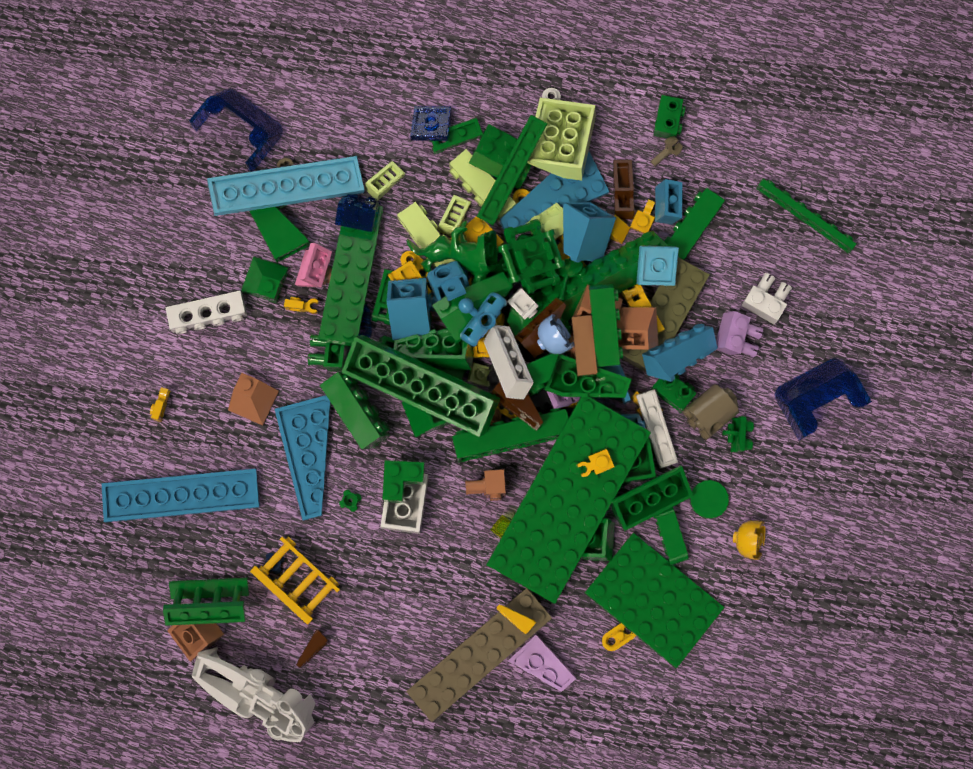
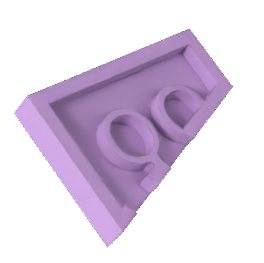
(542, 662)

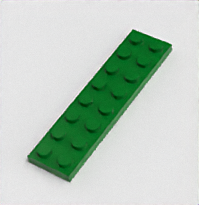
(349, 284)

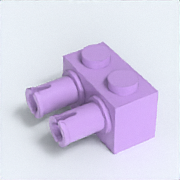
(733, 333)

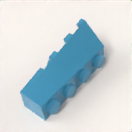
(679, 352)

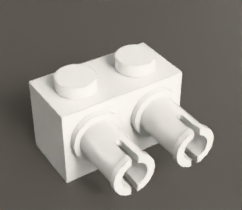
(764, 304)

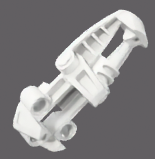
(252, 694)

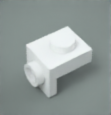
(523, 304)

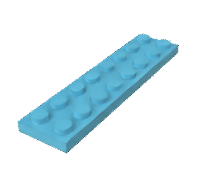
(285, 185)

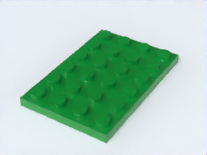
(654, 600)

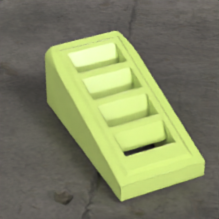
(373, 191)
(447, 226)

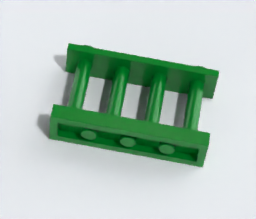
(206, 612)

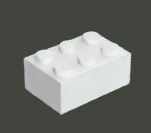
(409, 514)

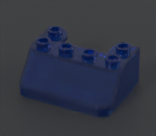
(816, 388)

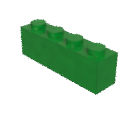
(695, 222)
(604, 325)

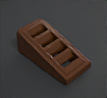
(315, 644)

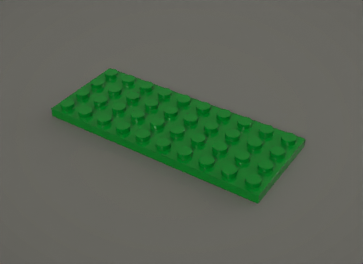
(563, 507)

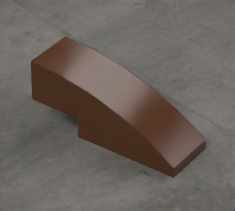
(623, 189)

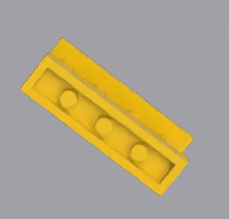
(276, 586)

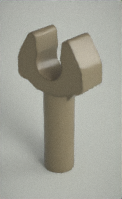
(669, 142)

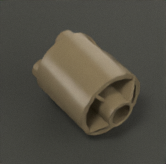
(712, 410)

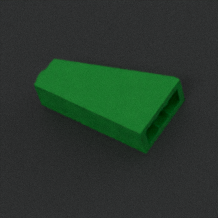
(279, 233)

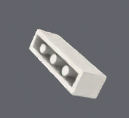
(508, 362)

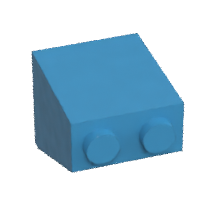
(586, 231)
(408, 307)

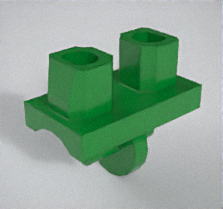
(737, 434)

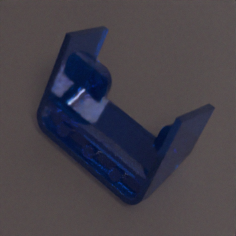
(265, 131)

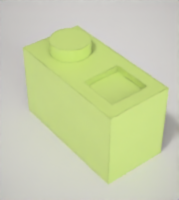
(551, 219)

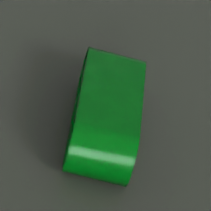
(672, 536)

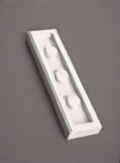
(657, 426)

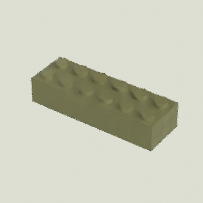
(672, 306)

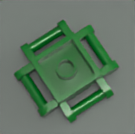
(531, 256)

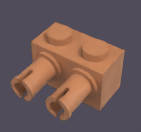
(492, 485)

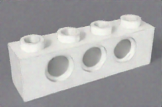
(177, 312)

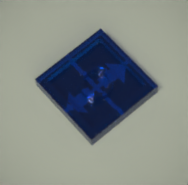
(431, 123)

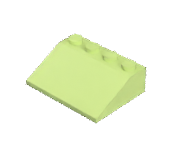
(565, 139)

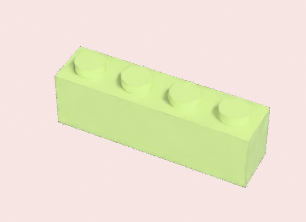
(476, 180)
(420, 227)

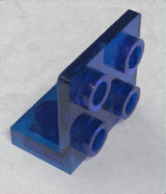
(357, 212)

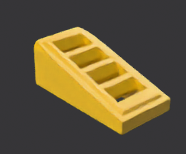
(522, 622)

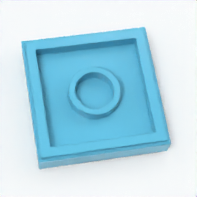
(657, 265)

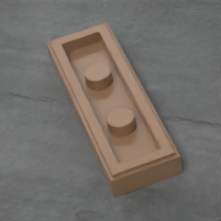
(584, 345)

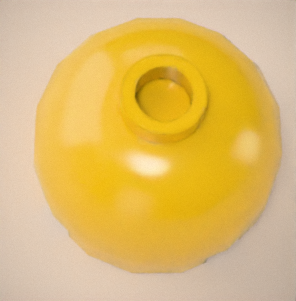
(750, 539)

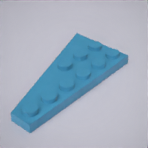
(557, 190)
(305, 442)

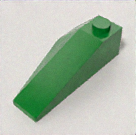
(478, 292)

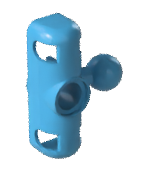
(492, 312)

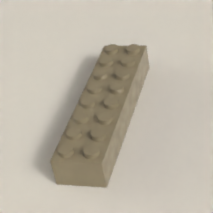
(476, 657)

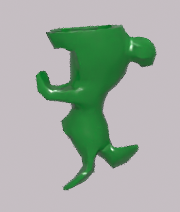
(475, 257)

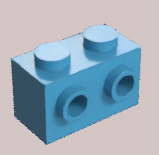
(668, 202)

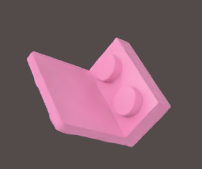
(313, 266)

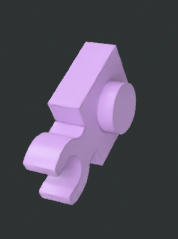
(559, 401)

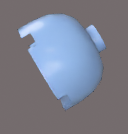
(554, 336)

